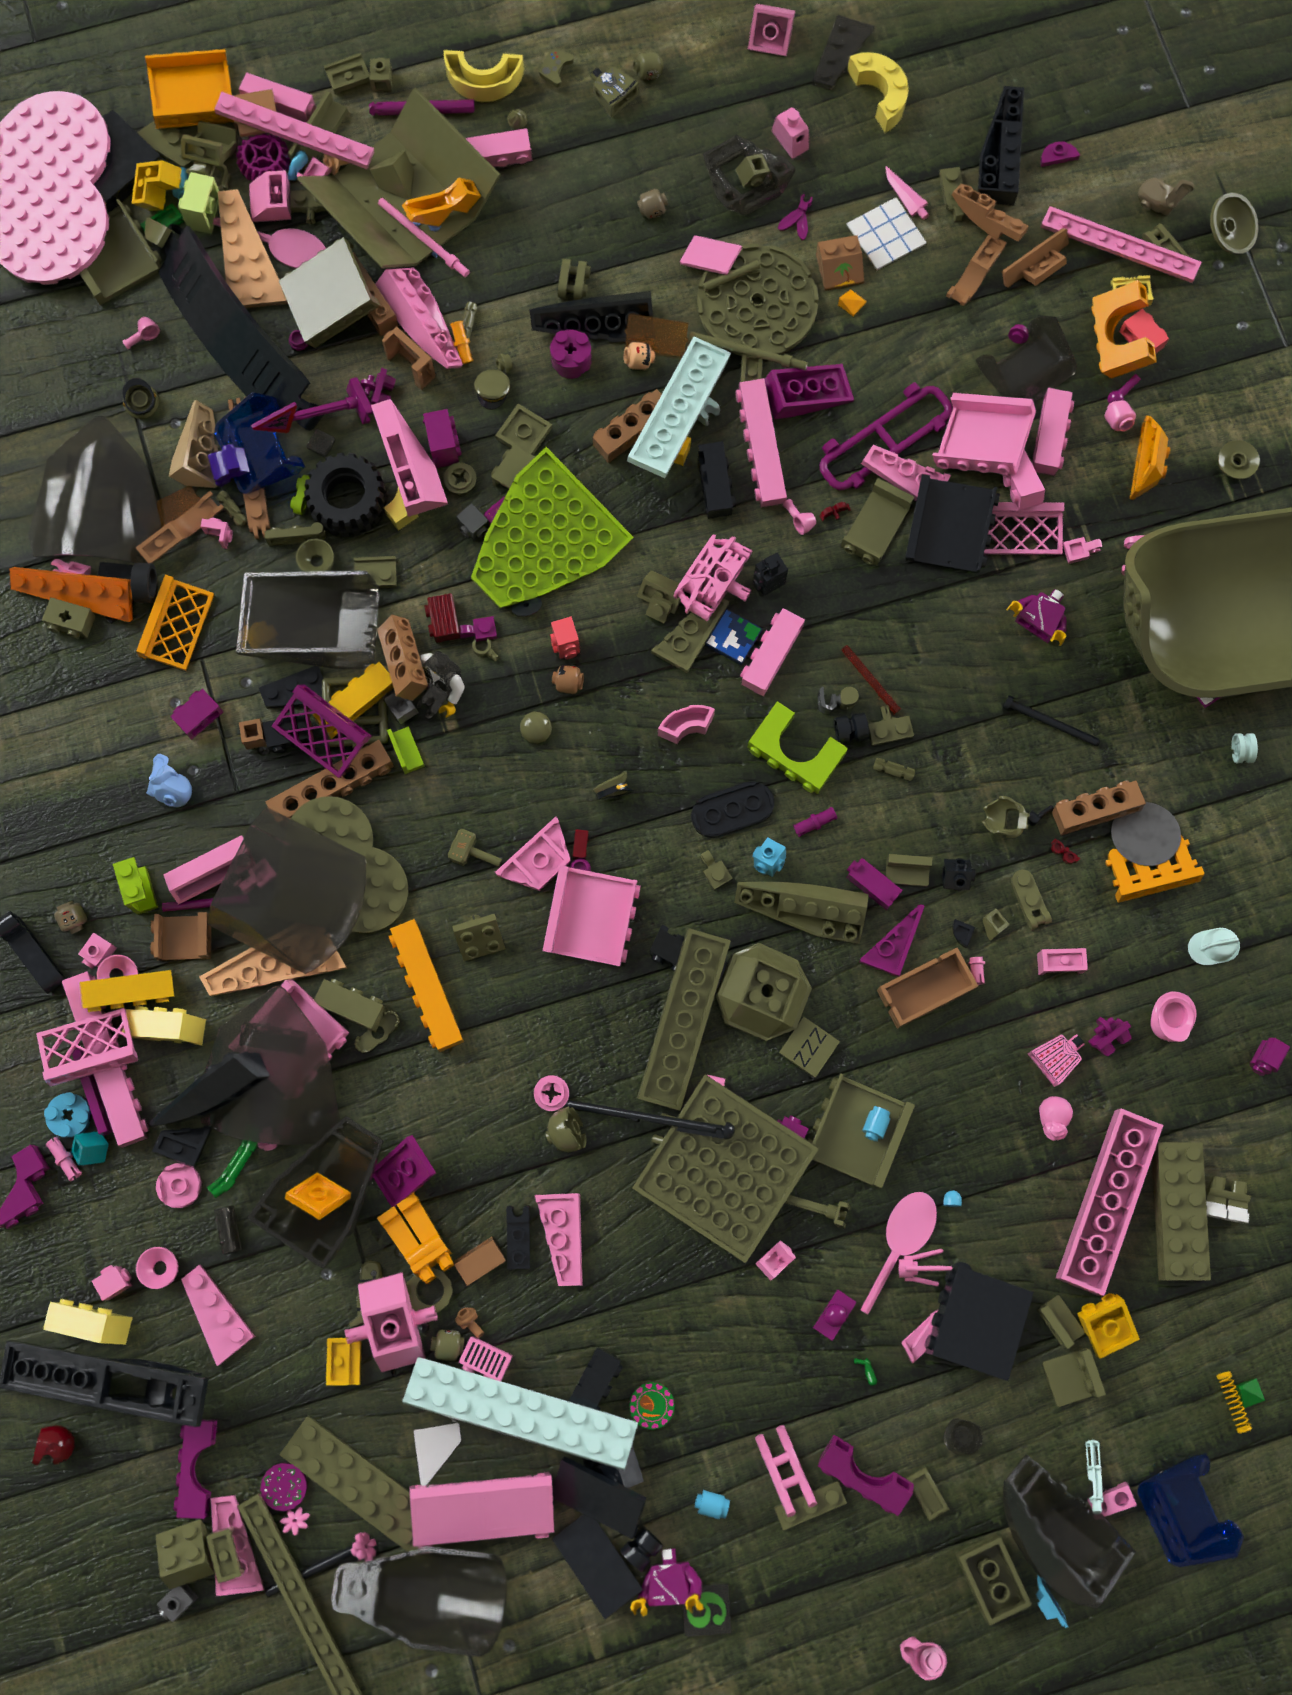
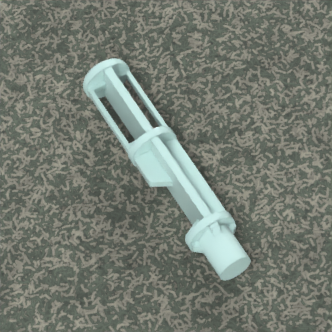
(1095, 1476)

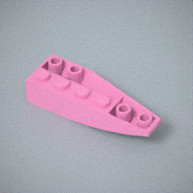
(419, 314)
(410, 463)

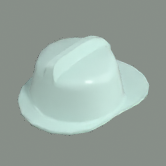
(1214, 946)

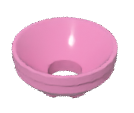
(121, 962)
(146, 1263)

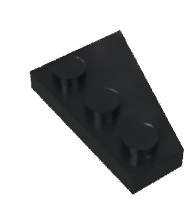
(280, 691)

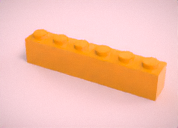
(426, 985)

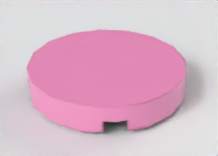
(178, 1185)

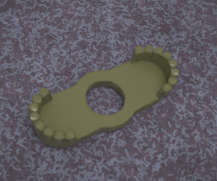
(367, 1042)

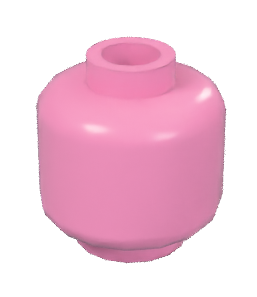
(1120, 415)

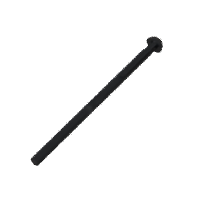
(683, 1125)

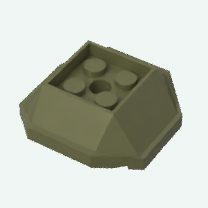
(742, 996)

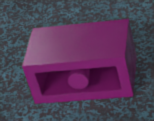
(196, 713)

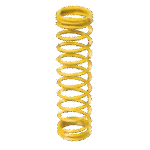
(1244, 1428)

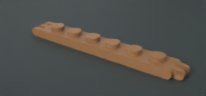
(255, 503)

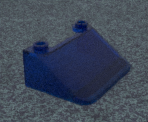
(262, 448)
(1185, 1516)

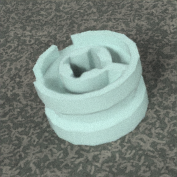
(1244, 748)

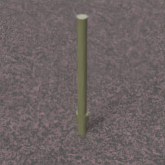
(785, 361)

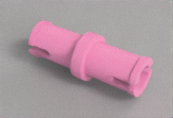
(63, 1158)

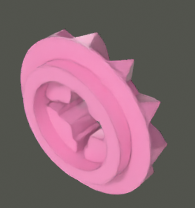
(544, 1085)

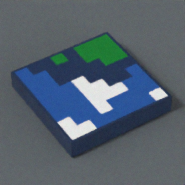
(733, 637)

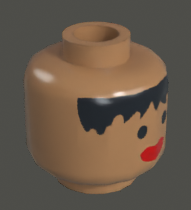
(568, 679)

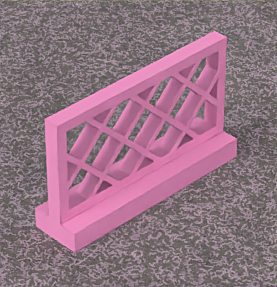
(1011, 510)
(94, 1063)

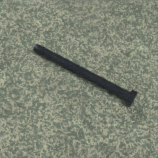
(1010, 703)

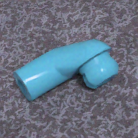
(297, 164)

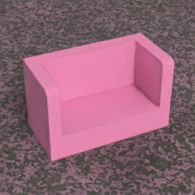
(1062, 960)

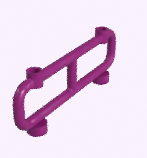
(913, 394)

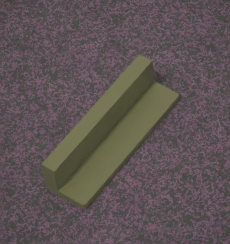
(326, 116)

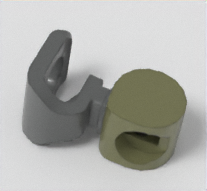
(846, 700)

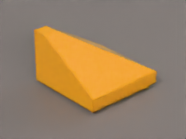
(851, 302)

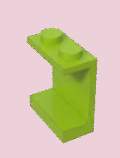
(135, 886)

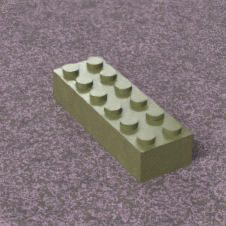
(1180, 1211)

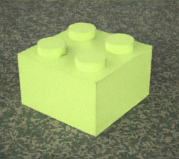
(199, 202)

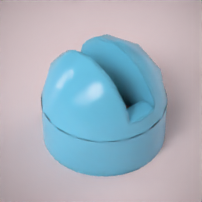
(952, 1199)

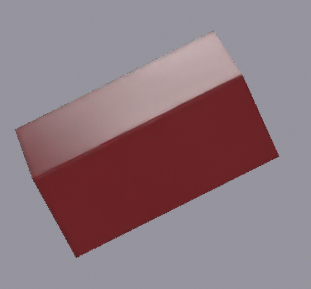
(580, 844)

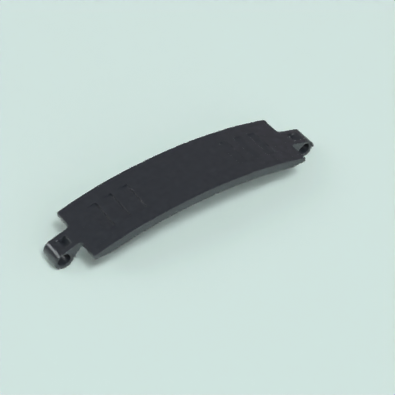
(227, 326)

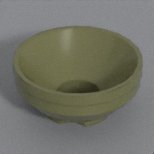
(311, 549)

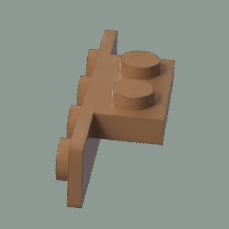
(1038, 262)

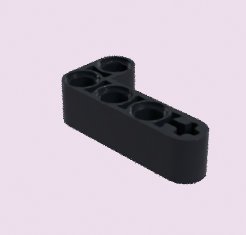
(30, 952)

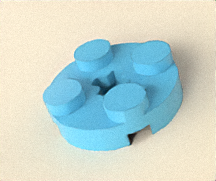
(55, 1112)

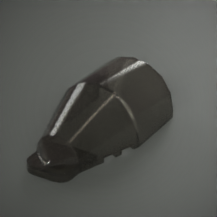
(428, 1598)

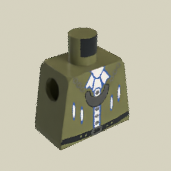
(614, 89)

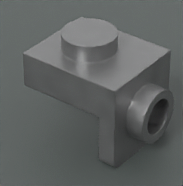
(401, 708)

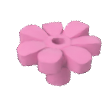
(363, 1547)

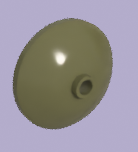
(1234, 223)

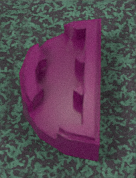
(1058, 153)

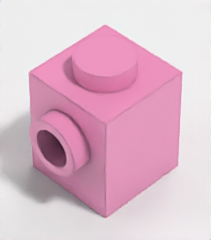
(96, 951)
(112, 1282)

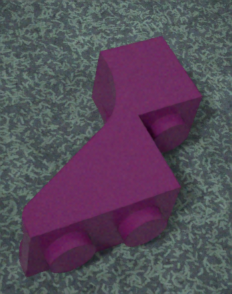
(23, 1197)

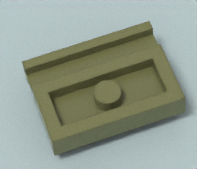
(347, 73)
(381, 569)

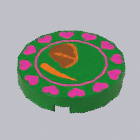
(652, 1405)

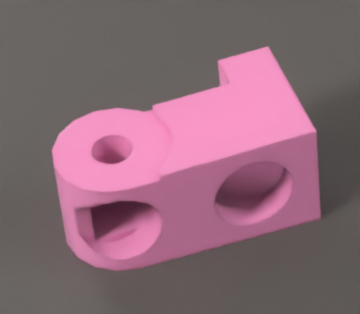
(1117, 1499)

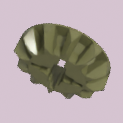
(459, 470)

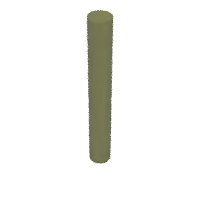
(731, 275)

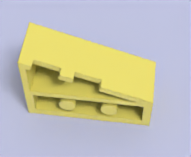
(165, 1025)
(87, 1323)

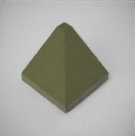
(994, 924)

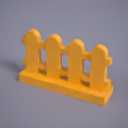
(1147, 884)

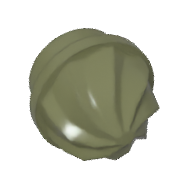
(517, 119)

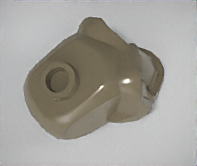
(1162, 197)

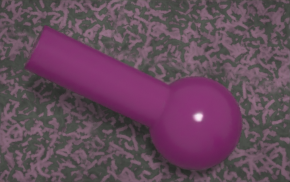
(1119, 395)

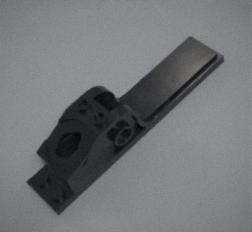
(88, 1381)

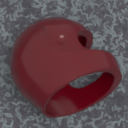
(56, 1442)

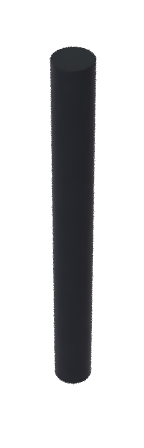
(315, 1568)

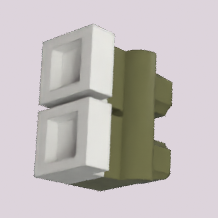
(1227, 1204)

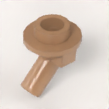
(466, 1318)

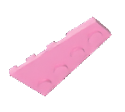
(898, 471)
(563, 1234)
(217, 1317)
(227, 1514)

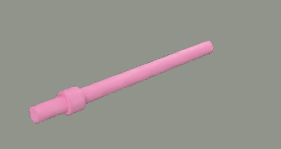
(450, 260)

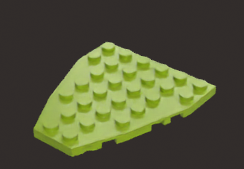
(545, 535)

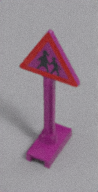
(282, 419)

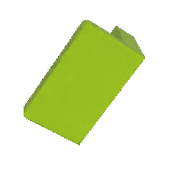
(406, 750)

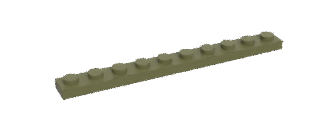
(298, 1597)

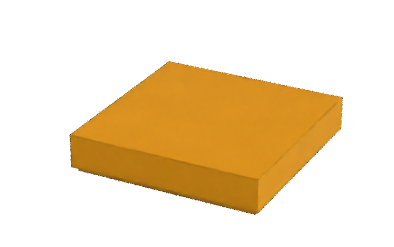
(318, 1195)

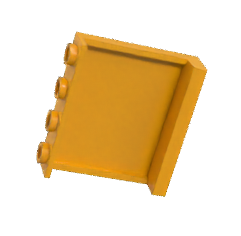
(187, 87)

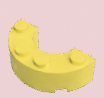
(888, 78)
(484, 84)

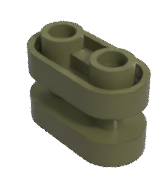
(580, 288)

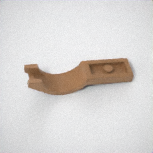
(977, 270)
(179, 529)

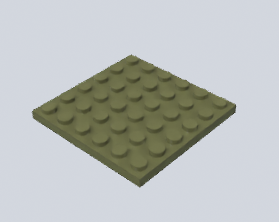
(726, 1185)

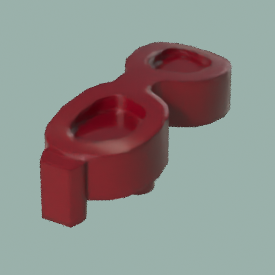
(842, 506)
(1068, 856)

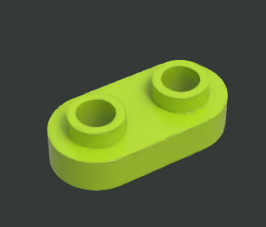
(299, 502)

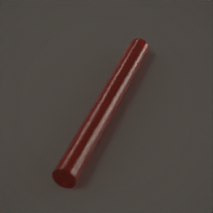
(870, 679)

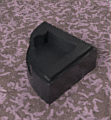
(962, 932)

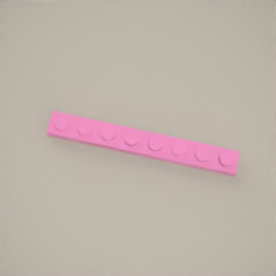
(294, 130)
(1122, 244)

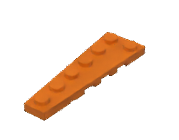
(100, 594)

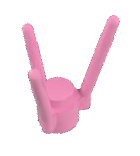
(908, 1268)

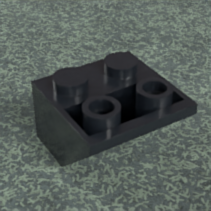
(628, 1477)

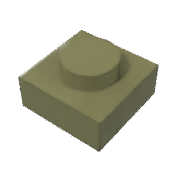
(659, 608)

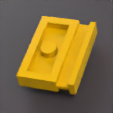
(343, 1362)

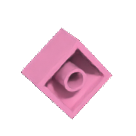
(771, 29)

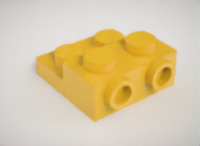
(1108, 1325)

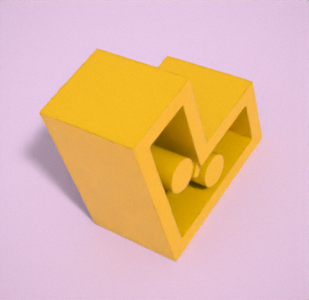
(151, 184)

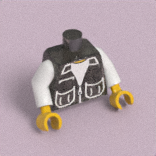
(444, 675)

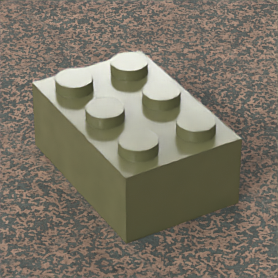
(993, 1579)

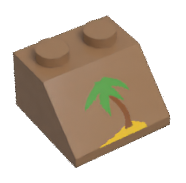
(840, 262)

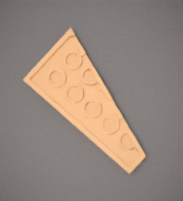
(245, 258)
(257, 969)

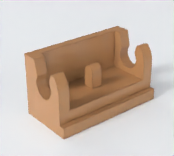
(479, 1261)

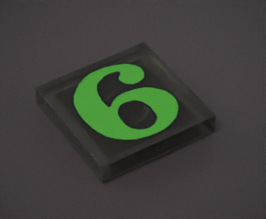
(715, 1615)

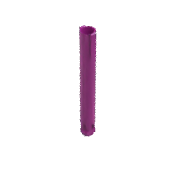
(442, 106)

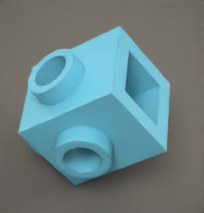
(769, 857)

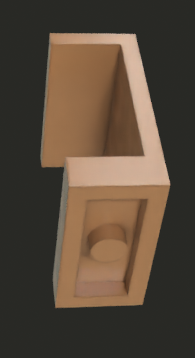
(181, 937)

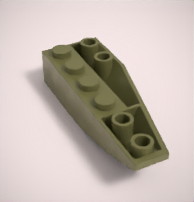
(808, 907)

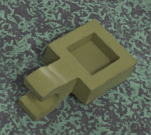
(716, 873)

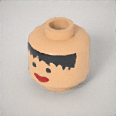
(639, 356)

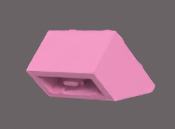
(270, 197)

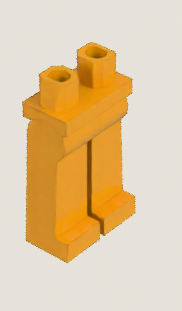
(419, 1256)

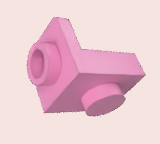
(316, 168)
(218, 528)
(776, 1260)

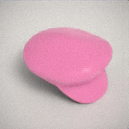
(1173, 1017)

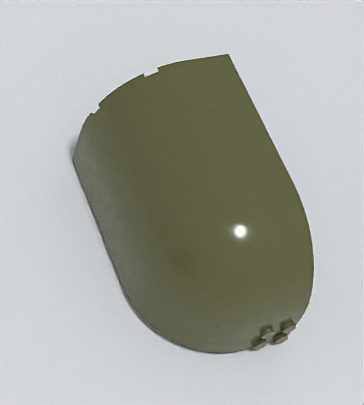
(1214, 603)

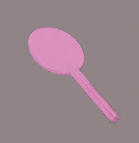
(290, 245)
(906, 1233)

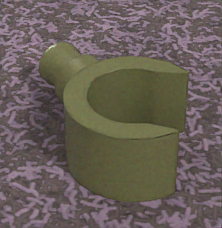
(488, 652)

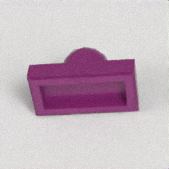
(834, 1315)

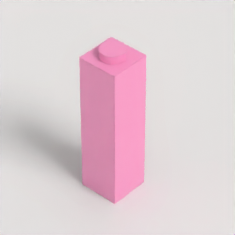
(287, 100)

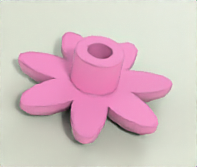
(294, 1521)

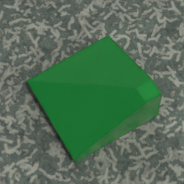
(1250, 1393)

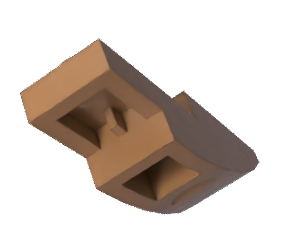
(982, 212)

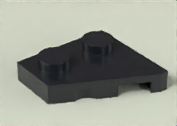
(183, 1144)

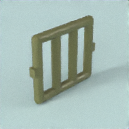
(364, 720)

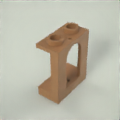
(422, 366)

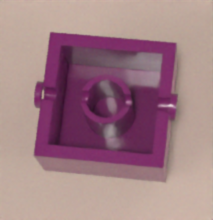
(442, 438)

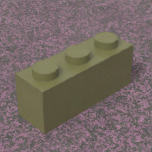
(350, 1004)

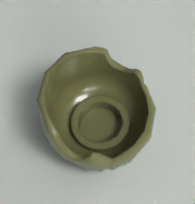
(535, 727)

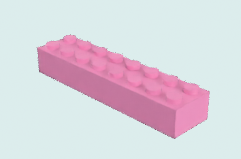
(1109, 1202)

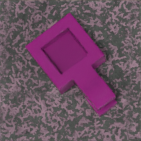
(481, 629)

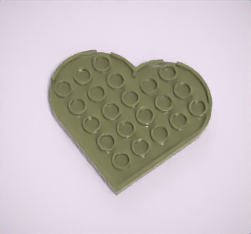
(386, 879)

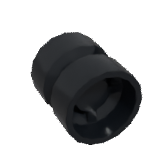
(851, 728)
(641, 1548)

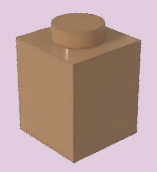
(252, 734)

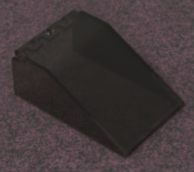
(310, 618)

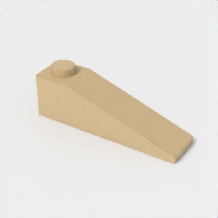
(190, 460)

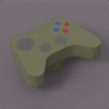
(553, 65)

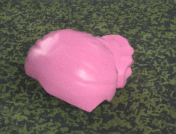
(1055, 1117)
(925, 1658)

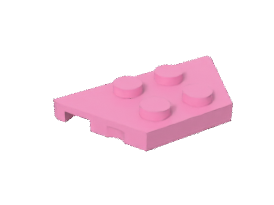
(538, 859)

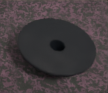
(527, 607)

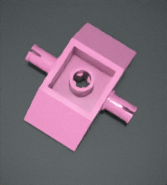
(387, 1302)

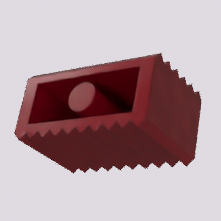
(443, 618)

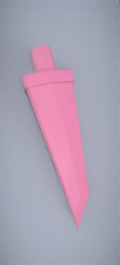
(911, 200)

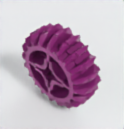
(263, 149)

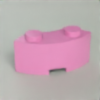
(686, 721)

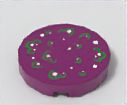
(283, 1487)

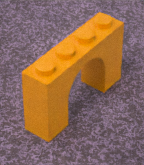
(1108, 311)

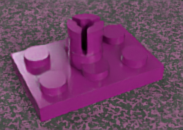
(403, 1171)

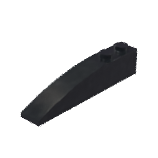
(596, 316)

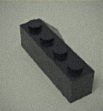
(668, 948)

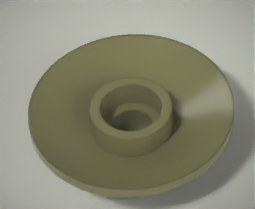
(1241, 452)

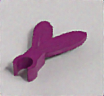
(798, 216)

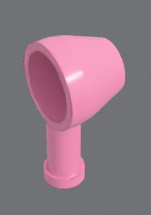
(147, 331)
(802, 521)

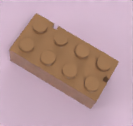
(927, 988)

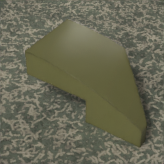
(156, 232)

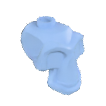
(167, 784)

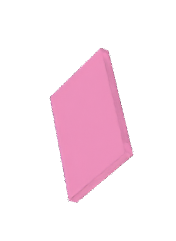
(710, 255)

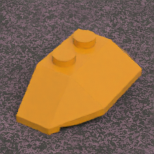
(1150, 458)

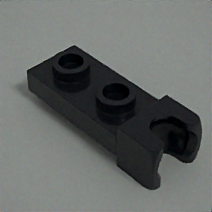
(518, 1238)

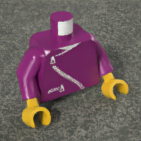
(1042, 615)
(669, 1585)

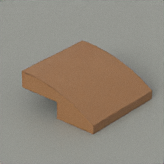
(262, 98)

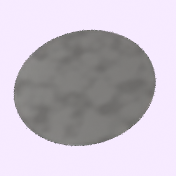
(1147, 835)

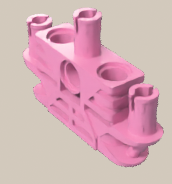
(709, 564)

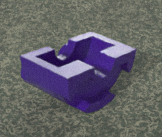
(228, 464)

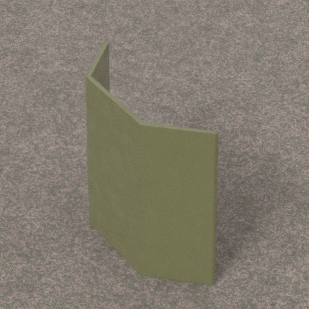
(438, 159)

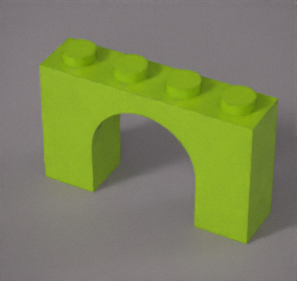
(812, 773)

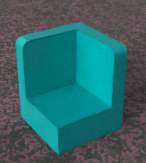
(89, 1148)

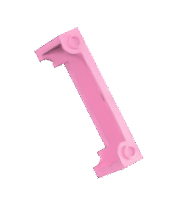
(482, 1510)

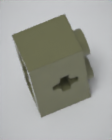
(58, 617)

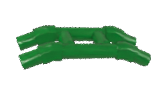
(233, 1169)

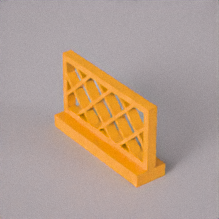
(156, 622)

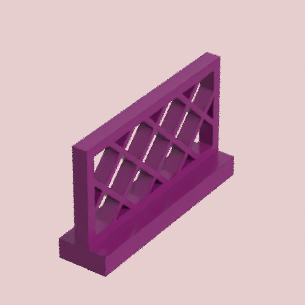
(333, 717)

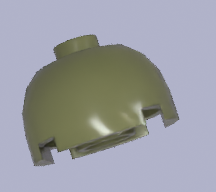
(565, 1130)

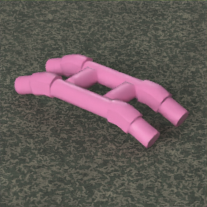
(773, 1463)

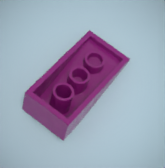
(801, 391)

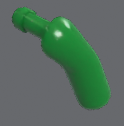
(870, 1375)

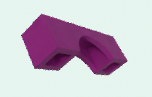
(888, 1491)
(193, 1499)

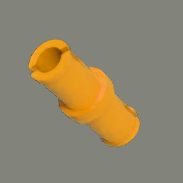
(461, 342)

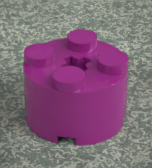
(570, 353)

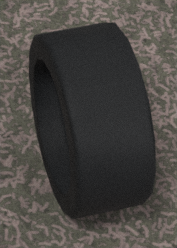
(144, 583)

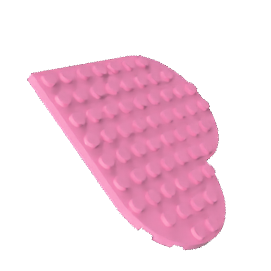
(48, 199)

